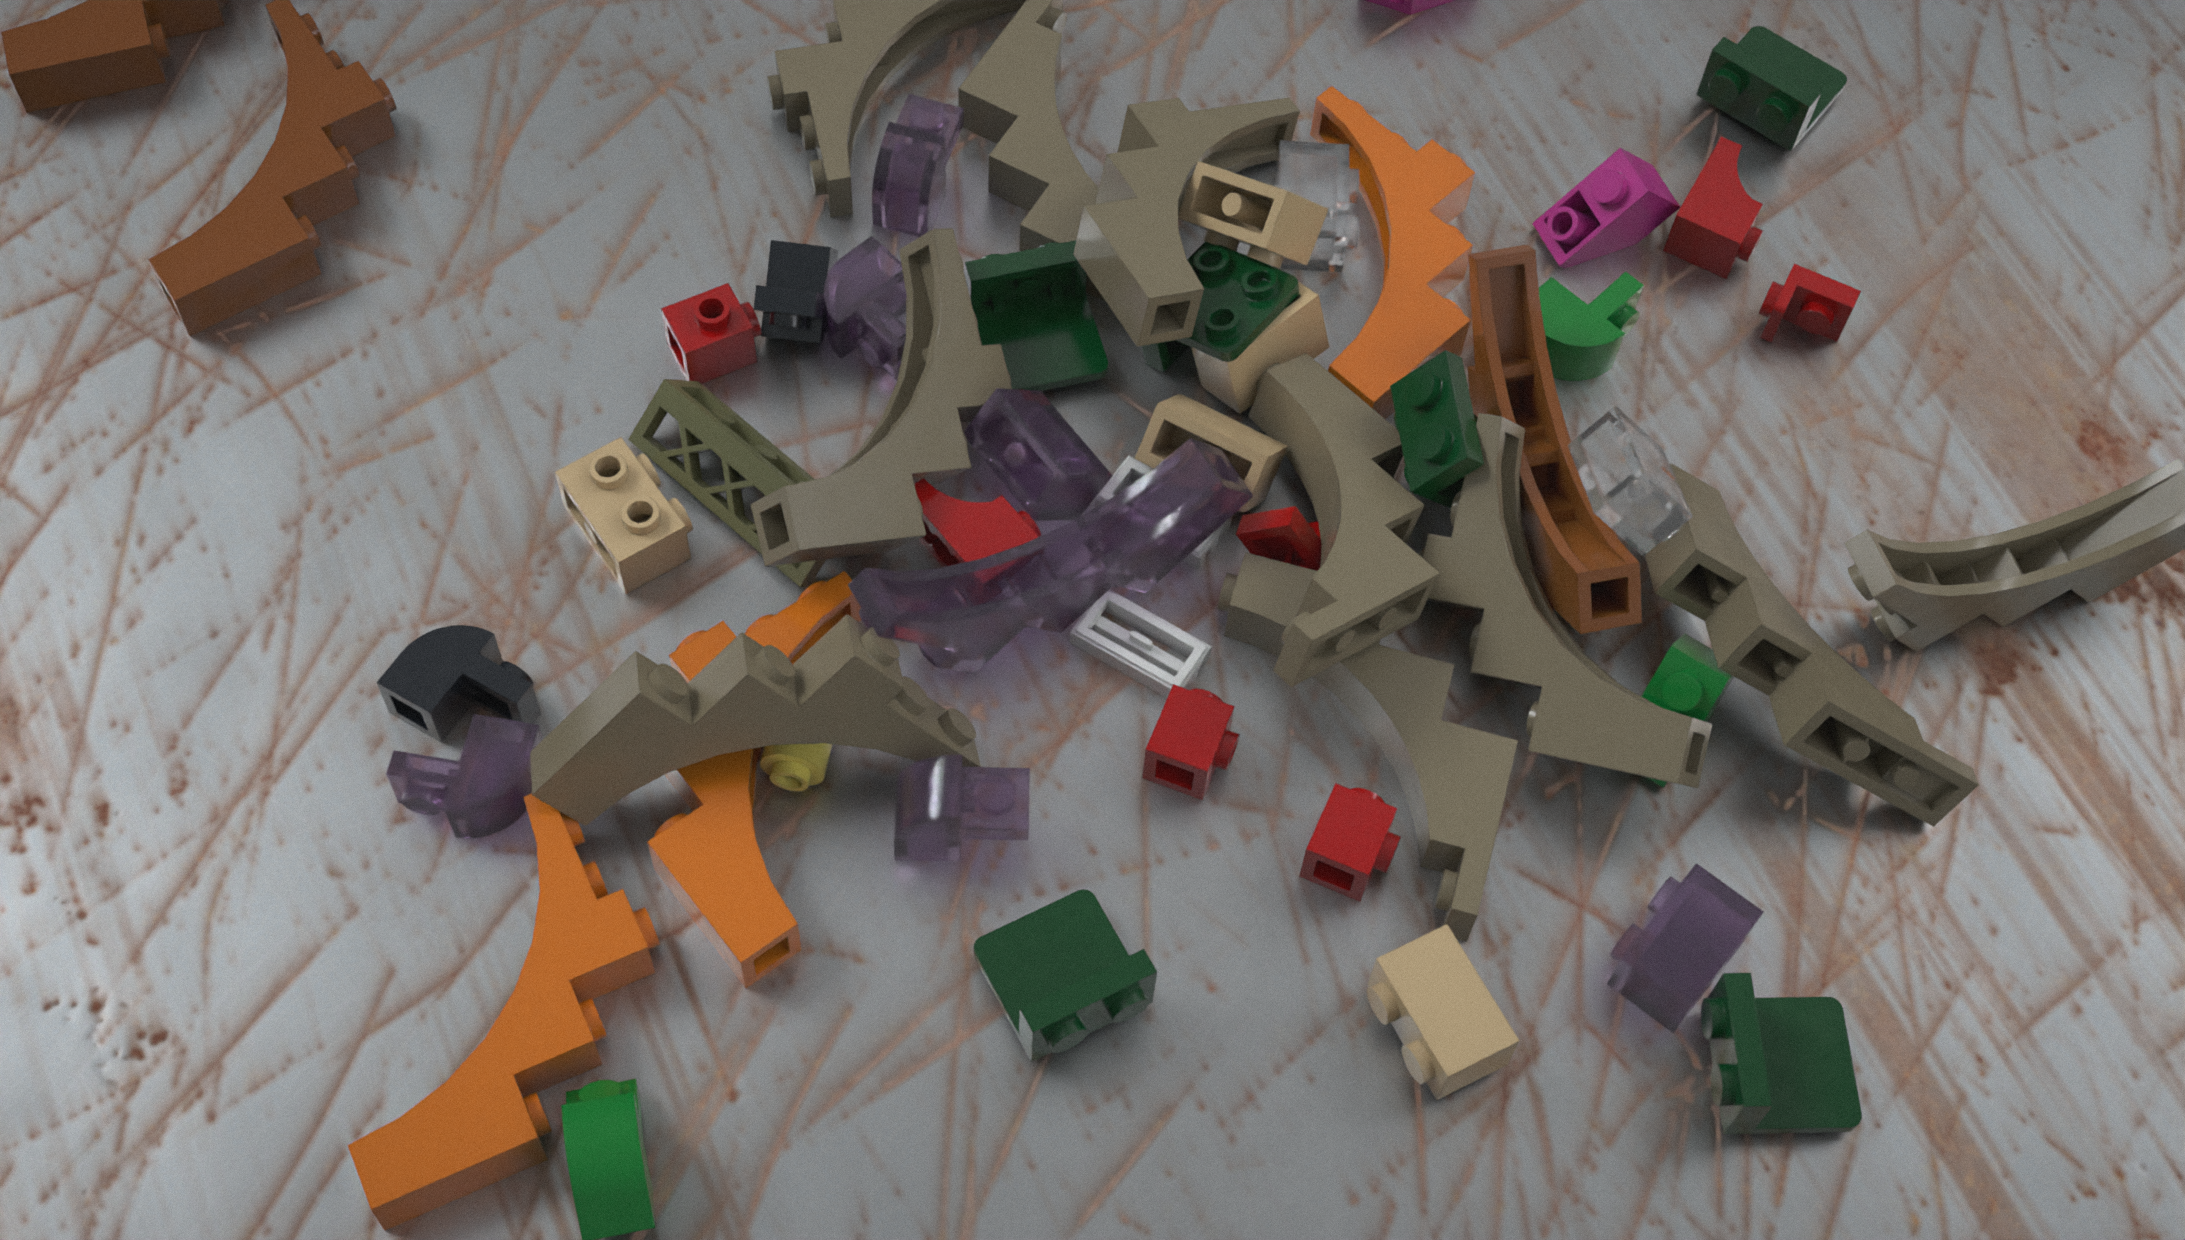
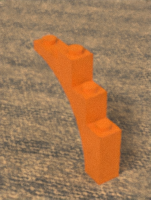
(1423, 256)
(713, 852)
(489, 1112)

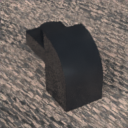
(795, 291)
(447, 673)

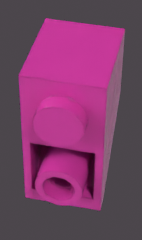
(1606, 211)

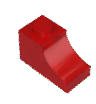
(1716, 216)
(970, 530)

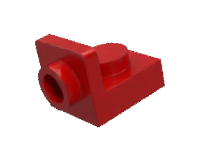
(1810, 302)
(1282, 536)

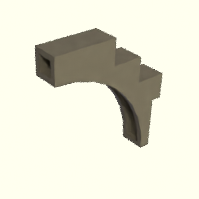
(834, 83)
(1132, 233)
(941, 382)
(2005, 575)
(1521, 641)
(746, 698)

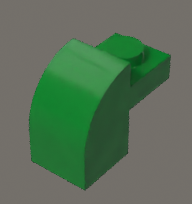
(1585, 336)
(608, 1159)

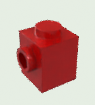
(711, 334)
(1190, 741)
(1350, 842)

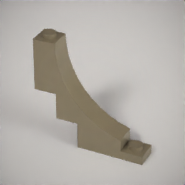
(1014, 105)
(1348, 465)
(1815, 694)
(1447, 770)

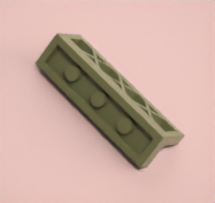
(741, 452)

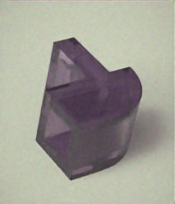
(912, 165)
(863, 306)
(482, 788)
(948, 802)

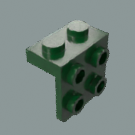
(1770, 85)
(1235, 307)
(1039, 315)
(1437, 428)
(1064, 974)
(1779, 1061)

